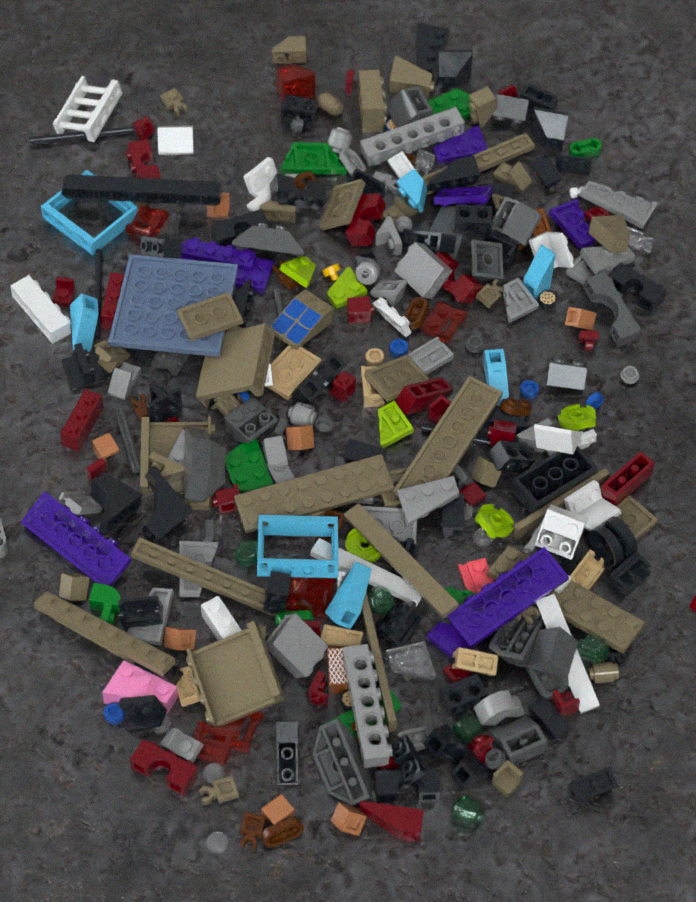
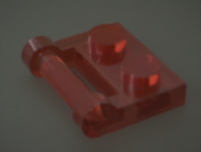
(149, 217)
(439, 318)
(243, 745)
(214, 750)

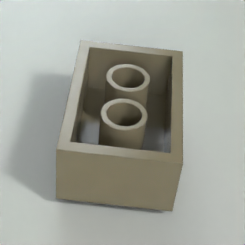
(371, 101)

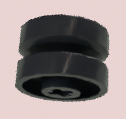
(612, 541)

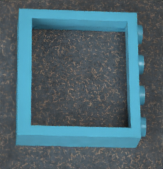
(90, 244)
(298, 526)

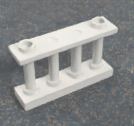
(96, 118)

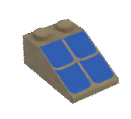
(302, 319)

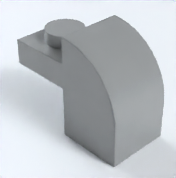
(497, 707)

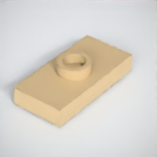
(340, 637)
(186, 688)

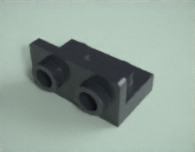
(143, 712)

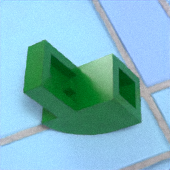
(105, 599)

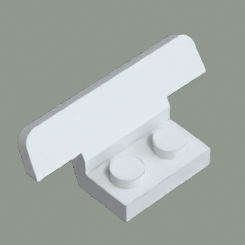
(258, 183)

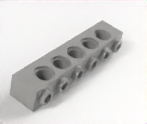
(412, 136)
(371, 754)

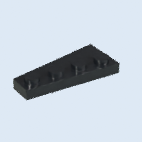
(429, 42)

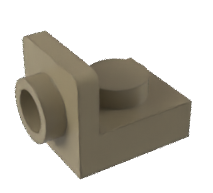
(226, 404)

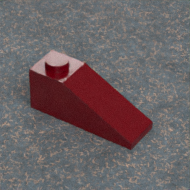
(421, 394)
(399, 821)

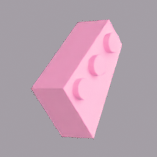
(135, 682)

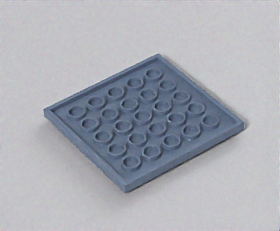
(153, 294)

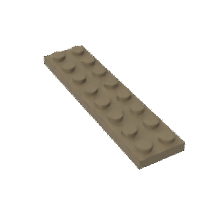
(452, 434)
(316, 492)
(583, 607)

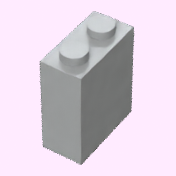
(423, 270)
(296, 646)

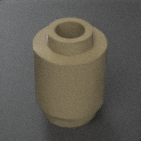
(330, 104)
(603, 672)

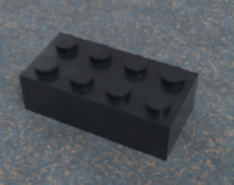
(552, 478)

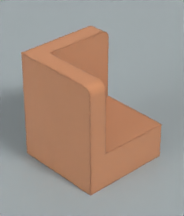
(220, 210)
(580, 318)
(300, 437)
(104, 447)
(179, 638)
(278, 810)
(348, 818)

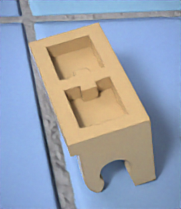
(371, 396)
(588, 571)
(475, 661)

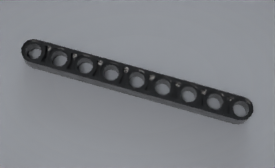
(142, 190)

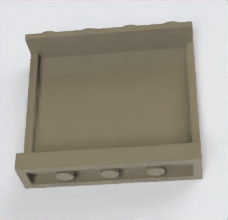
(240, 366)
(161, 438)
(235, 676)

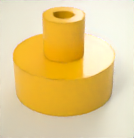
(332, 271)

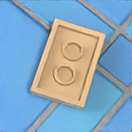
(291, 370)

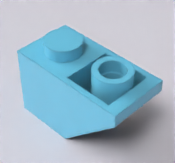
(414, 189)

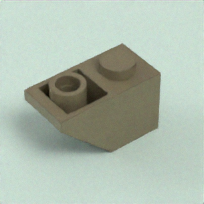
(290, 50)
(482, 106)

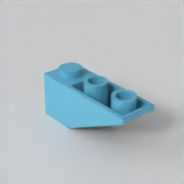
(540, 272)
(84, 320)
(496, 372)
(350, 597)

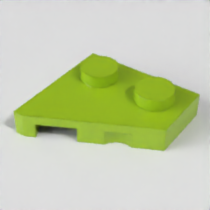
(299, 269)
(345, 287)
(392, 424)

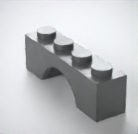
(602, 290)

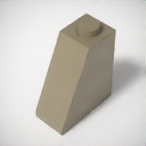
(408, 75)
(610, 232)

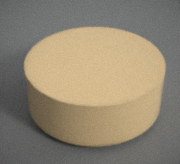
(374, 357)

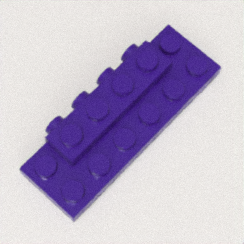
(249, 266)
(76, 540)
(507, 597)

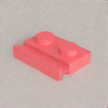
(475, 575)

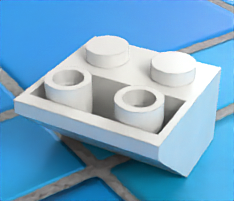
(561, 531)

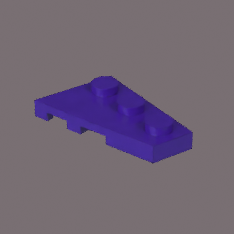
(461, 146)
(572, 222)

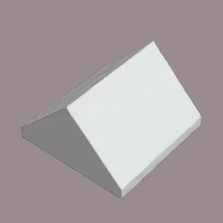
(175, 140)
(556, 439)

